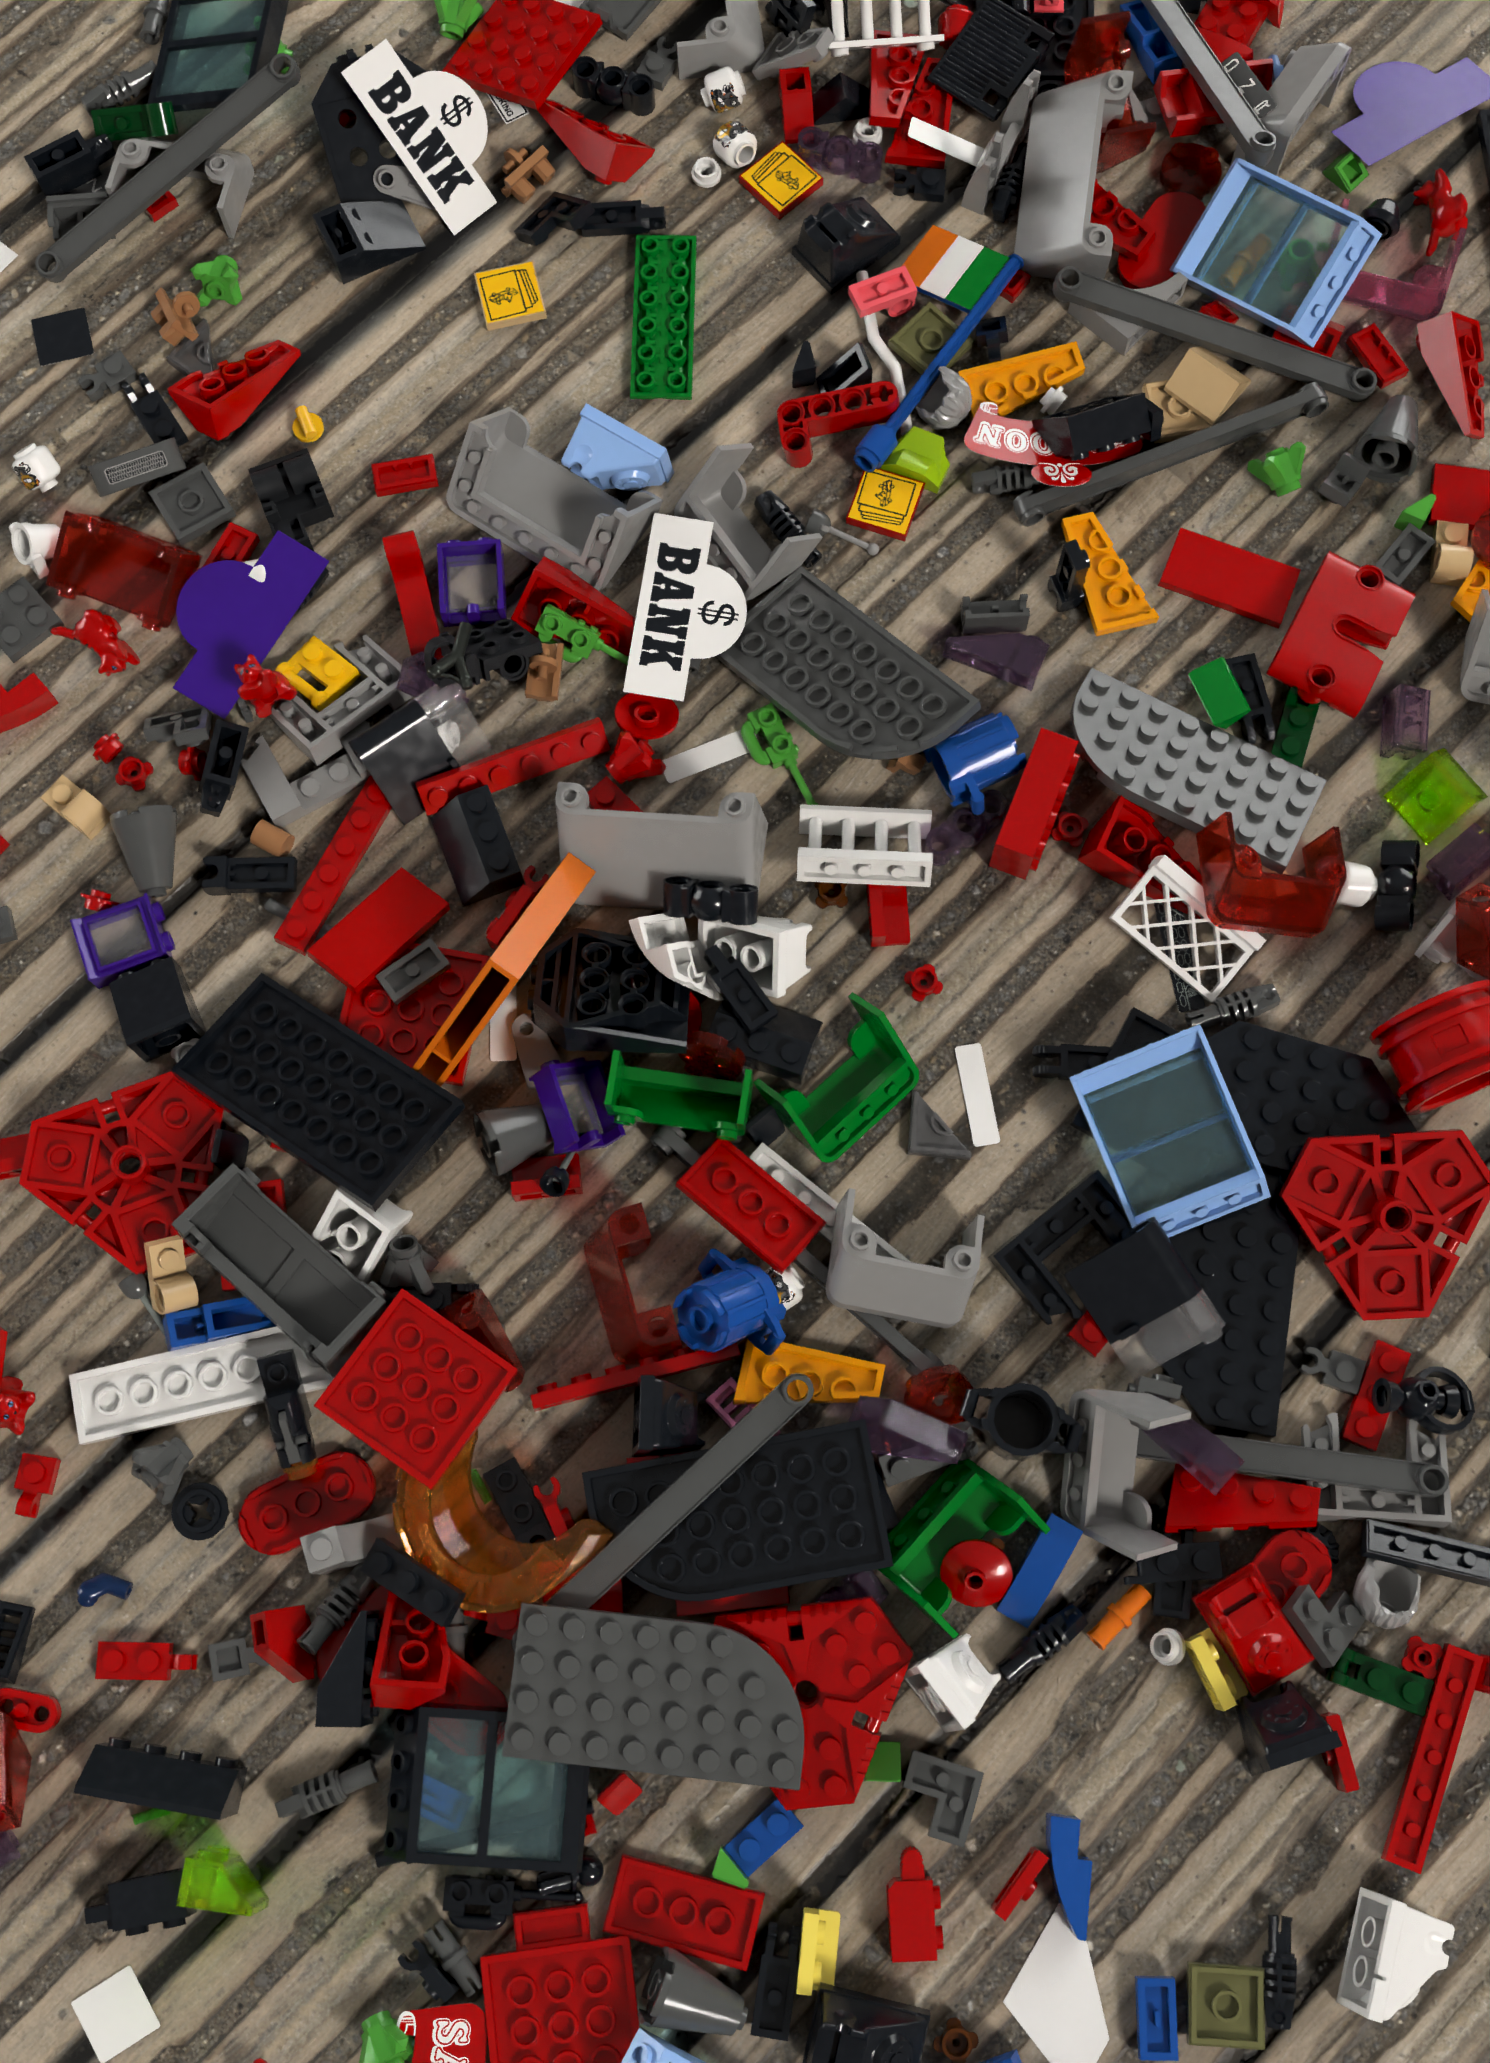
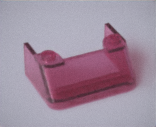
(1414, 300)

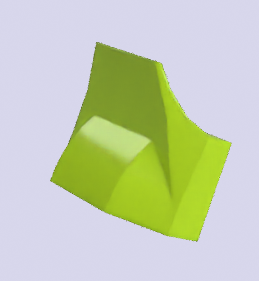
(920, 457)

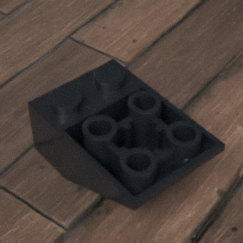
(367, 236)
(345, 1690)

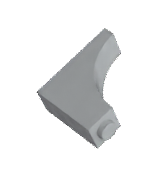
(1120, 333)
(346, 1545)

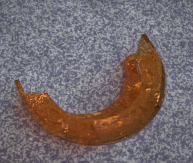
(459, 1544)

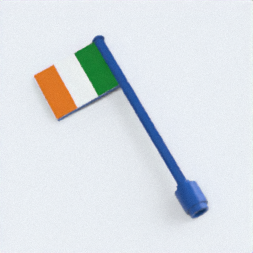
(959, 276)

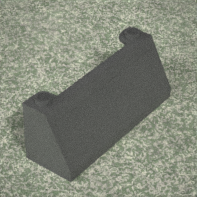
(281, 1268)

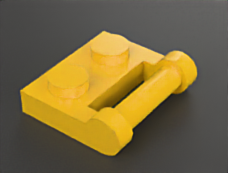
(322, 665)

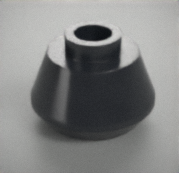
(1383, 216)

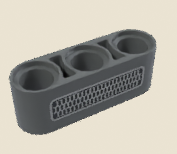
(137, 467)

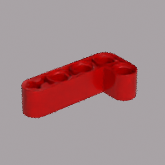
(881, 394)
(412, 590)

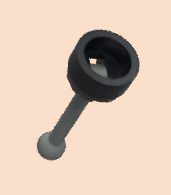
(558, 1175)

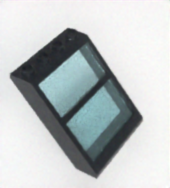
(214, 49)
(471, 1806)

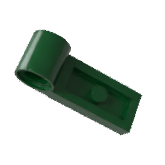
(135, 121)

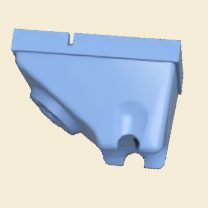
(614, 454)

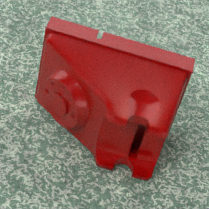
(1252, 1628)

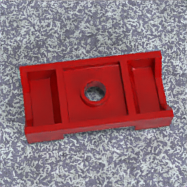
(1185, 104)

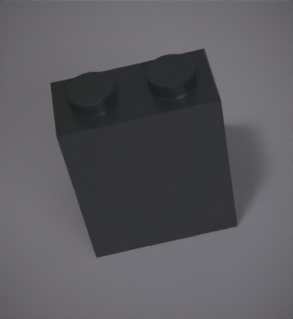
(156, 1008)

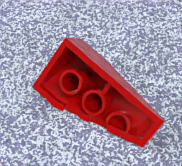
(594, 146)
(567, 591)
(409, 1658)

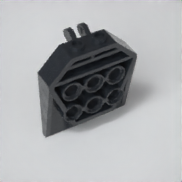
(330, 102)
(606, 996)

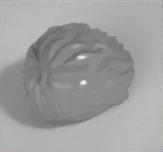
(946, 401)
(1387, 1593)

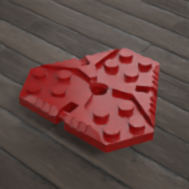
(78, 1158)
(1346, 1191)
(855, 1665)

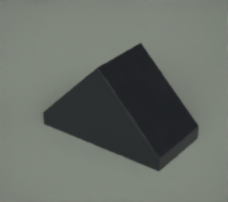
(840, 101)
(848, 371)

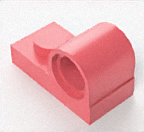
(888, 291)

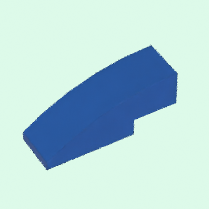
(1149, 41)
(212, 1323)
(1039, 1570)
(1069, 1871)

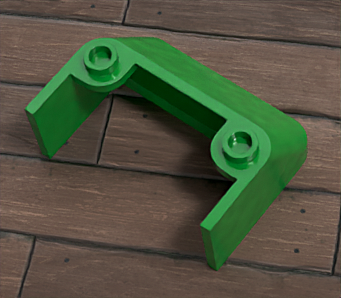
(854, 1094)
(678, 1099)
(954, 1509)

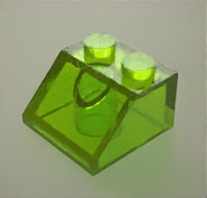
(1435, 795)
(220, 1883)

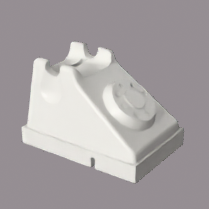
(769, 949)
(358, 1234)
(952, 1684)
(1389, 1955)

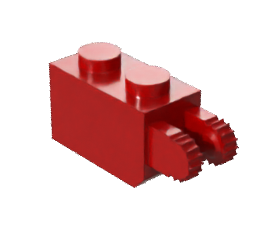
(912, 1913)

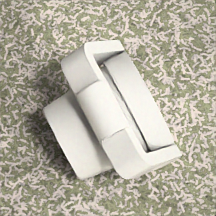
(34, 544)

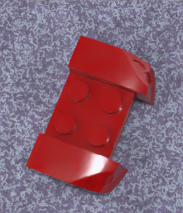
(1233, 24)

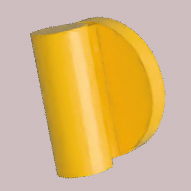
(307, 426)

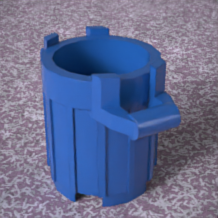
(976, 759)
(730, 1307)

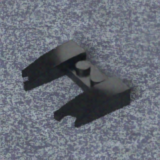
(1022, 1255)

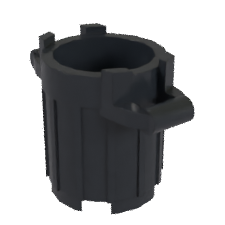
(1020, 1421)

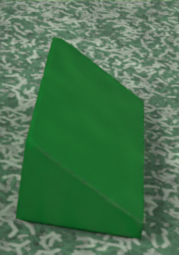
(1219, 693)

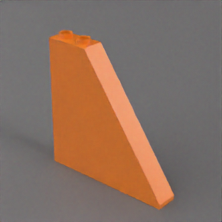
(504, 969)

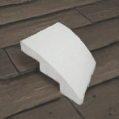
(671, 952)

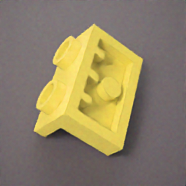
(1215, 1670)
(817, 1949)

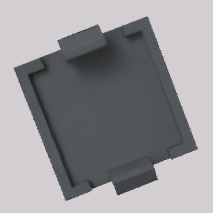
(621, 16)

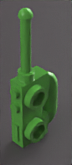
(574, 631)
(780, 749)

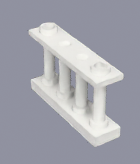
(924, 41)
(864, 866)

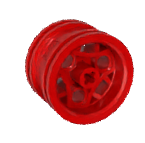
(1439, 1047)

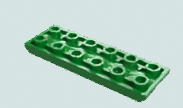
(663, 317)

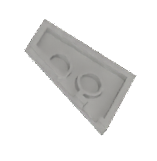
(793, 51)

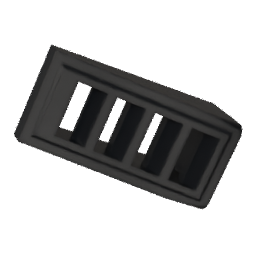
(18, 1644)

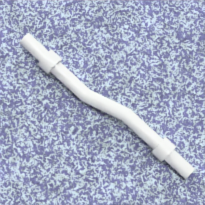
(885, 355)

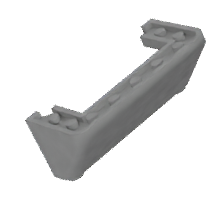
(1062, 174)
(541, 504)
(643, 848)

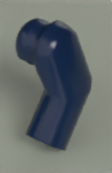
(104, 1583)

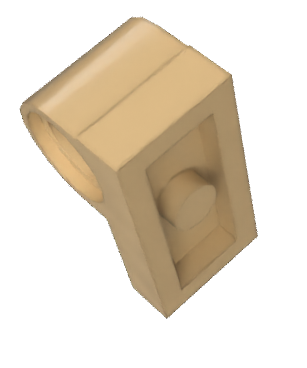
(1450, 555)
(77, 807)
(169, 1282)

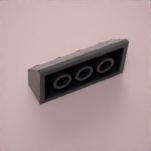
(163, 1779)

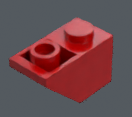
(795, 102)
(275, 1641)

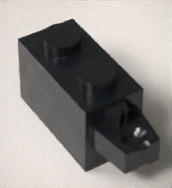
(69, 162)
(221, 766)
(141, 1902)

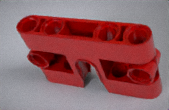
(1346, 602)

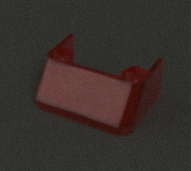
(1098, 49)
(1265, 902)

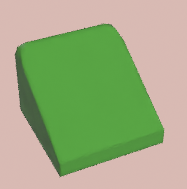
(1346, 171)
(1416, 513)
(885, 1763)
(728, 1871)

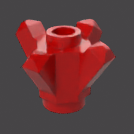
(633, 759)

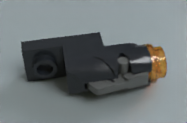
(288, 1414)

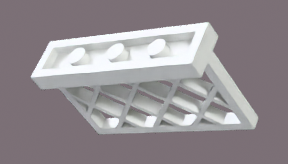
(1192, 894)

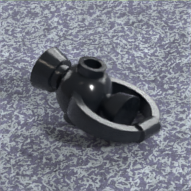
(1421, 1398)

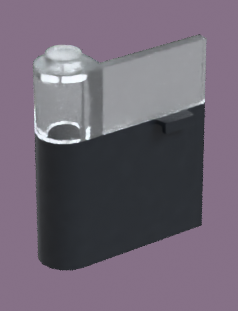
(419, 742)
(1145, 1299)

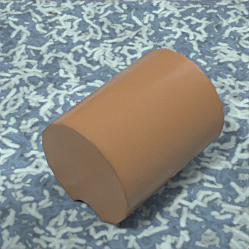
(272, 839)

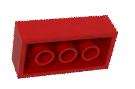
(1035, 804)

